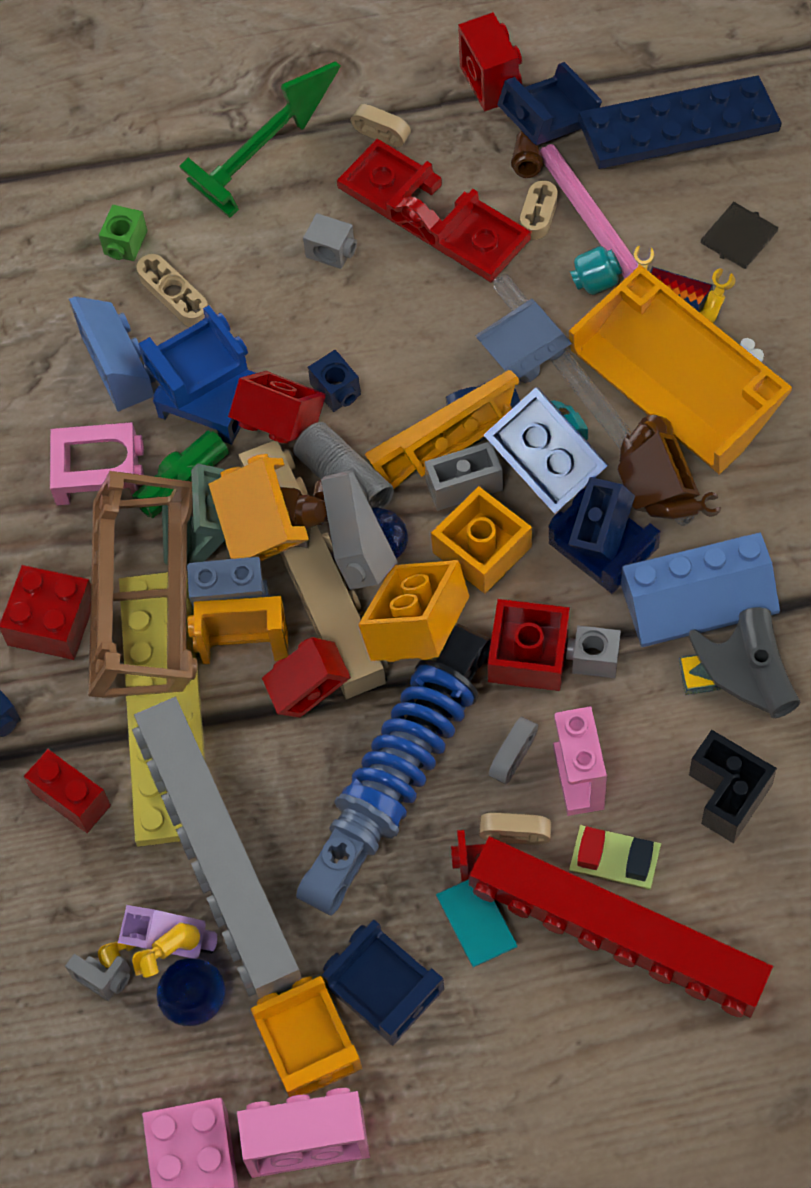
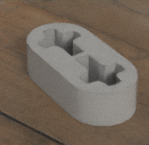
(513, 750)

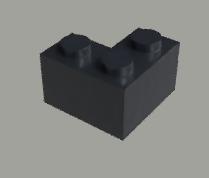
(738, 783)

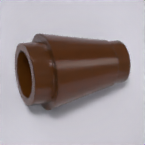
(526, 157)

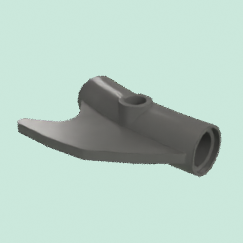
(749, 664)

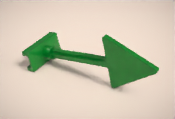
(302, 99)

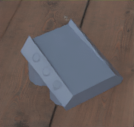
(524, 340)

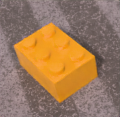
(414, 611)

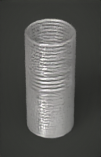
(327, 452)

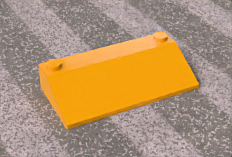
(679, 367)

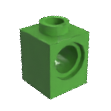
(123, 233)

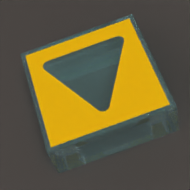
(694, 676)

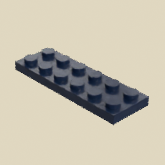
(679, 121)

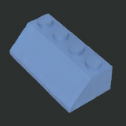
(699, 588)

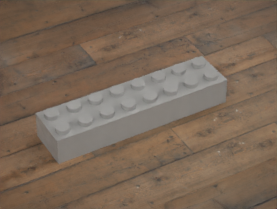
(220, 855)

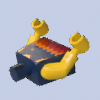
(693, 291)

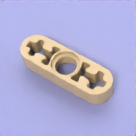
(170, 277)

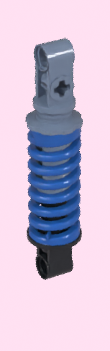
(374, 798)

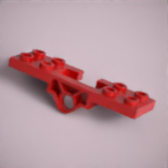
(469, 233)

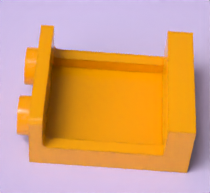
(254, 510)
(239, 623)
(305, 1037)

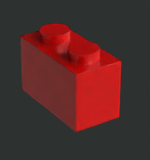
(305, 677)
(67, 791)

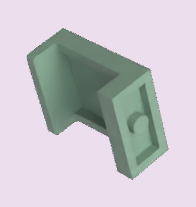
(204, 528)

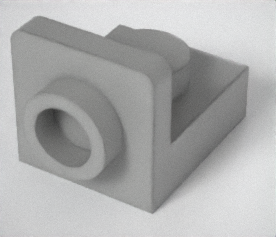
(93, 975)

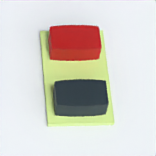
(615, 857)

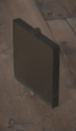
(739, 235)

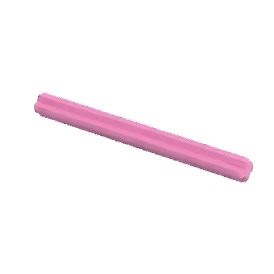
(587, 208)

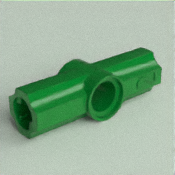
(206, 450)

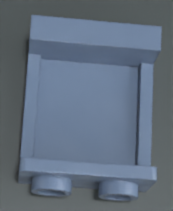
(226, 580)

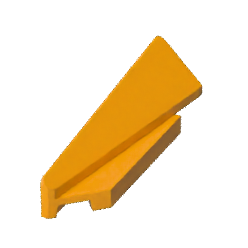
(444, 431)

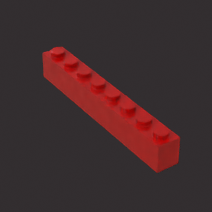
(619, 927)

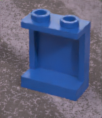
(196, 358)
(209, 409)

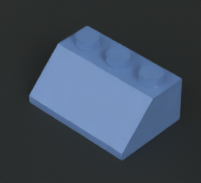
(113, 351)

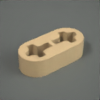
(380, 125)
(545, 211)
(515, 828)

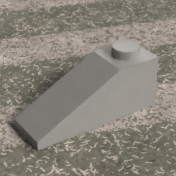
(355, 532)

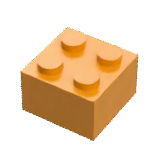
(483, 538)

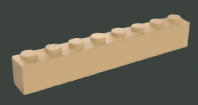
(323, 590)

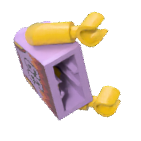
(161, 936)

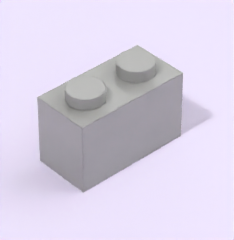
(460, 473)

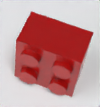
(487, 58)
(275, 406)
(47, 612)
(528, 644)

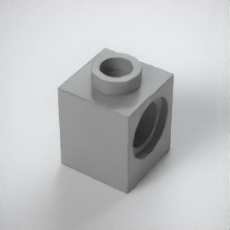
(329, 241)
(599, 665)

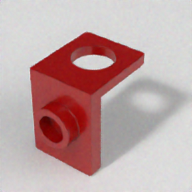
(464, 855)

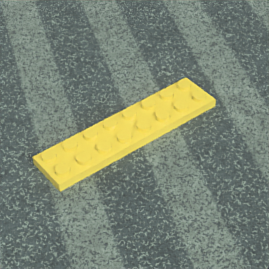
(146, 645)

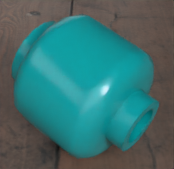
(596, 270)

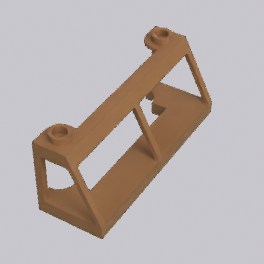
(103, 655)

